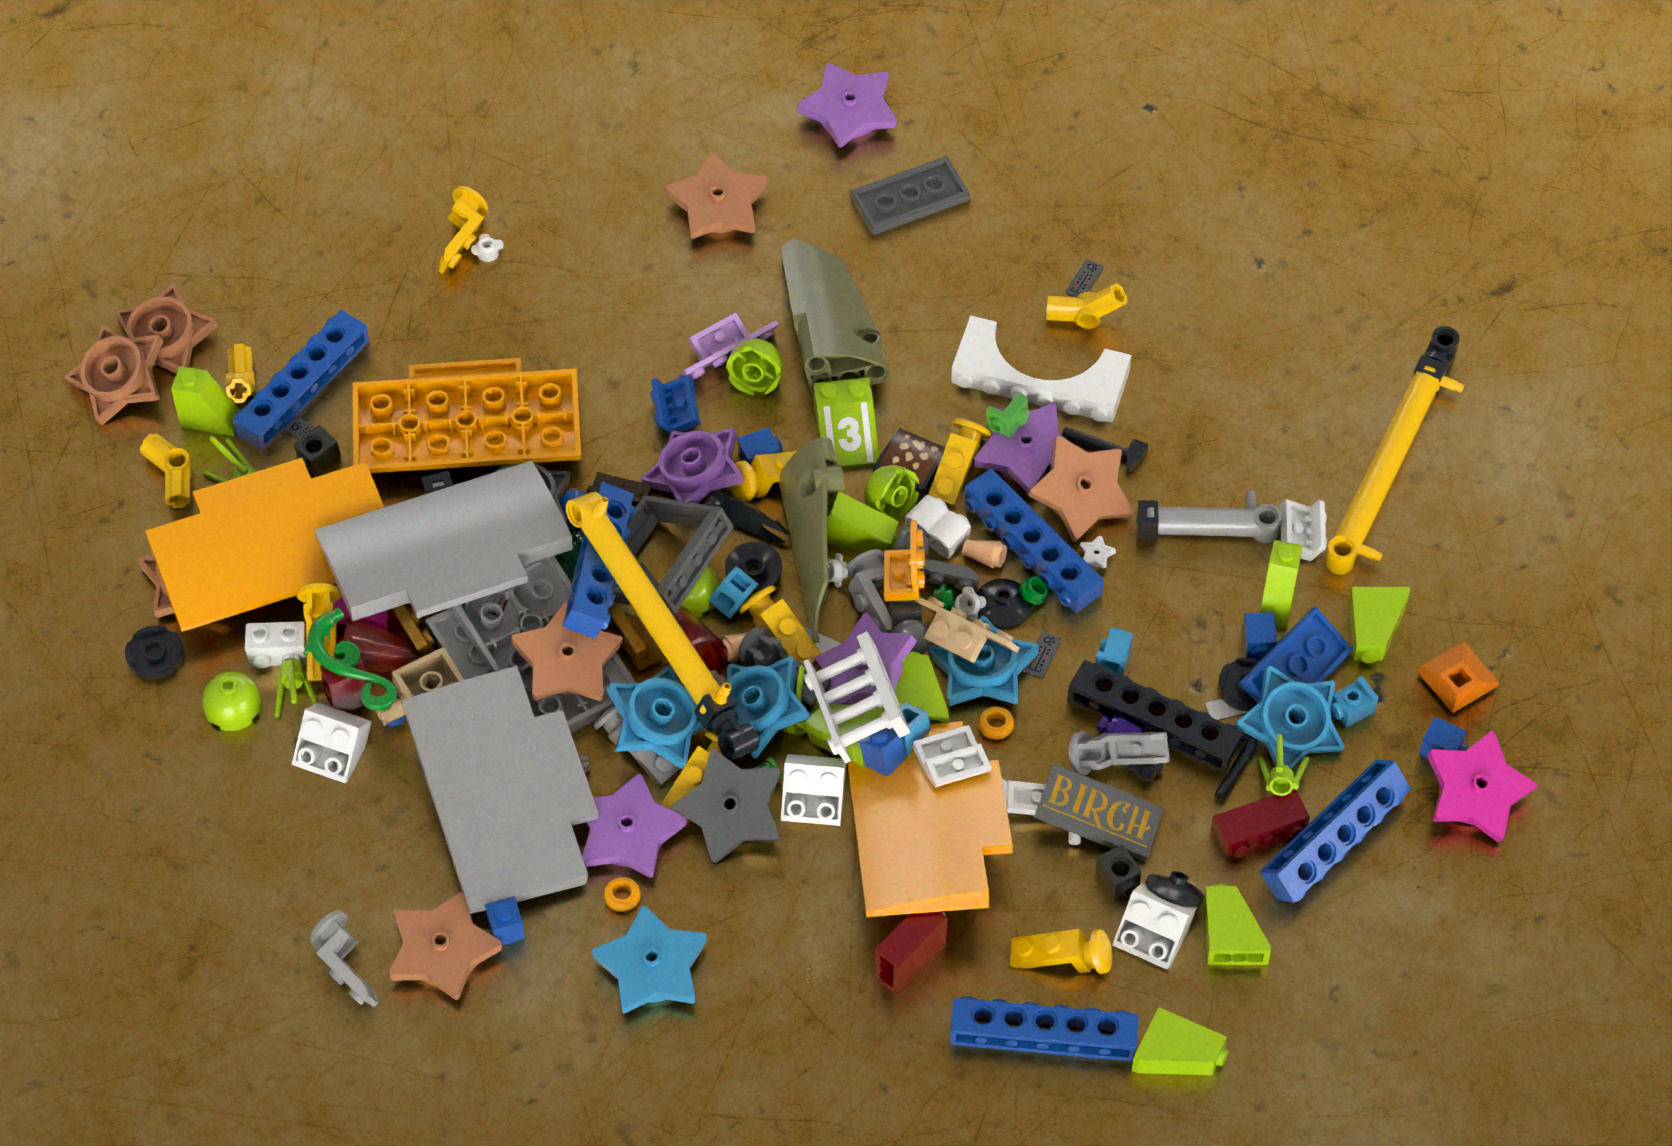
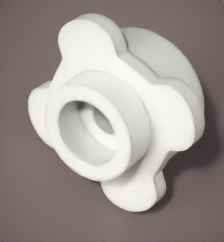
(487, 248)
(837, 570)
(977, 603)

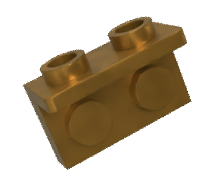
(416, 629)
(636, 640)

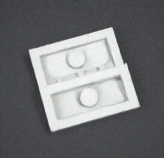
(951, 756)

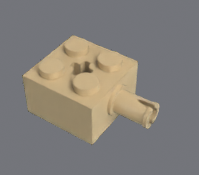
(420, 677)

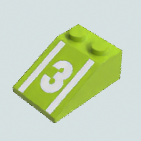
(847, 417)

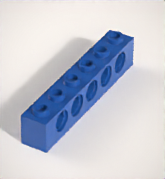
(300, 380)
(1047, 545)
(592, 582)
(1335, 831)
(1030, 1038)

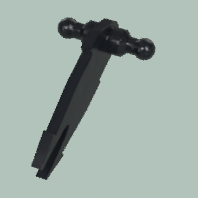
(745, 515)

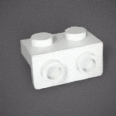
(1304, 527)
(274, 642)

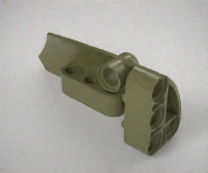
(806, 487)

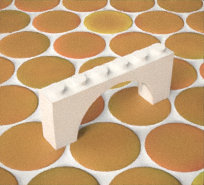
(1089, 394)

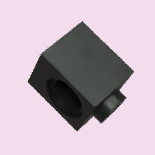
(320, 441)
(1118, 861)

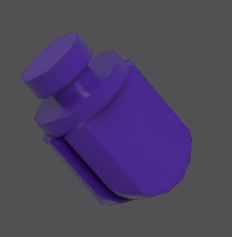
(1118, 725)

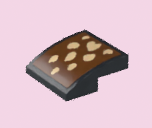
(913, 454)

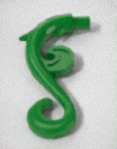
(345, 667)

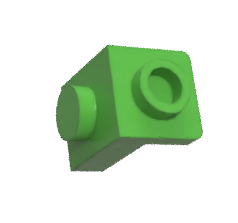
(1011, 418)

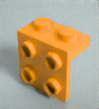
(903, 568)

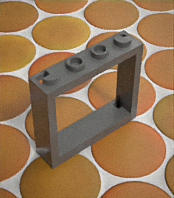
(711, 533)

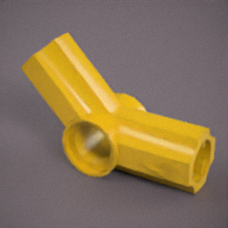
(1086, 307)
(240, 375)
(167, 458)

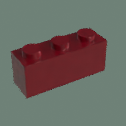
(1259, 824)

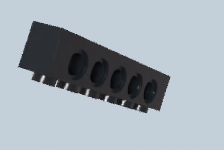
(1188, 741)

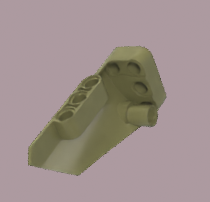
(831, 318)

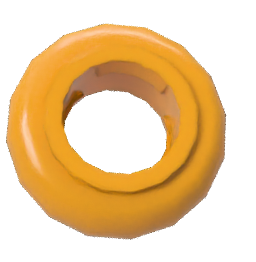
(996, 733)
(622, 905)

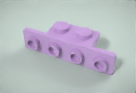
(719, 341)

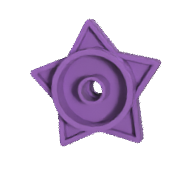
(849, 104)
(1027, 453)
(695, 465)
(891, 647)
(630, 829)

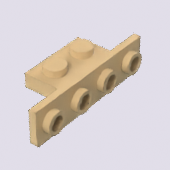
(959, 635)

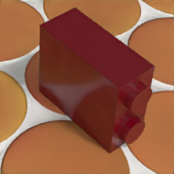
(910, 949)

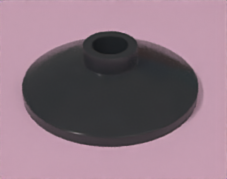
(756, 557)
(1004, 613)
(1175, 888)

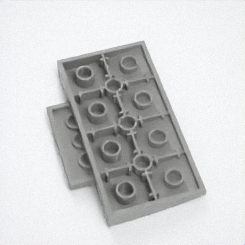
(446, 544)
(483, 645)
(502, 787)

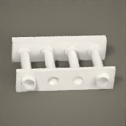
(882, 697)

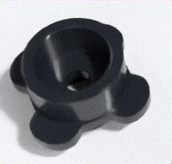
(1146, 773)

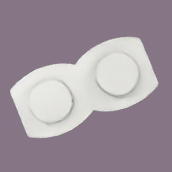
(943, 527)

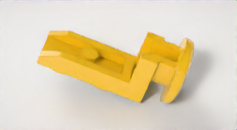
(468, 215)
(957, 460)
(759, 475)
(318, 600)
(781, 624)
(692, 773)
(1063, 948)

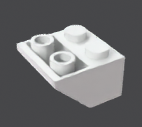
(330, 742)
(813, 789)
(1153, 927)

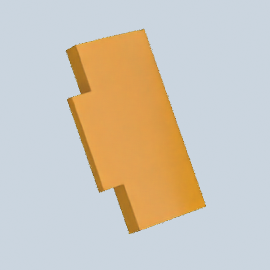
(466, 417)
(255, 539)
(926, 842)

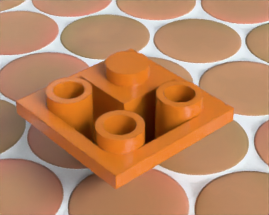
(1458, 677)

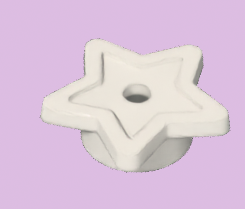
(1100, 559)

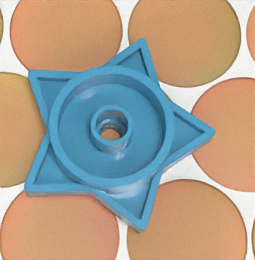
(992, 673)
(766, 698)
(1306, 704)
(656, 716)
(652, 961)

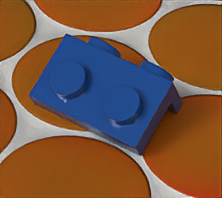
(675, 404)

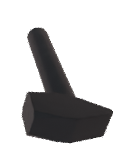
(1133, 455)
(1239, 764)

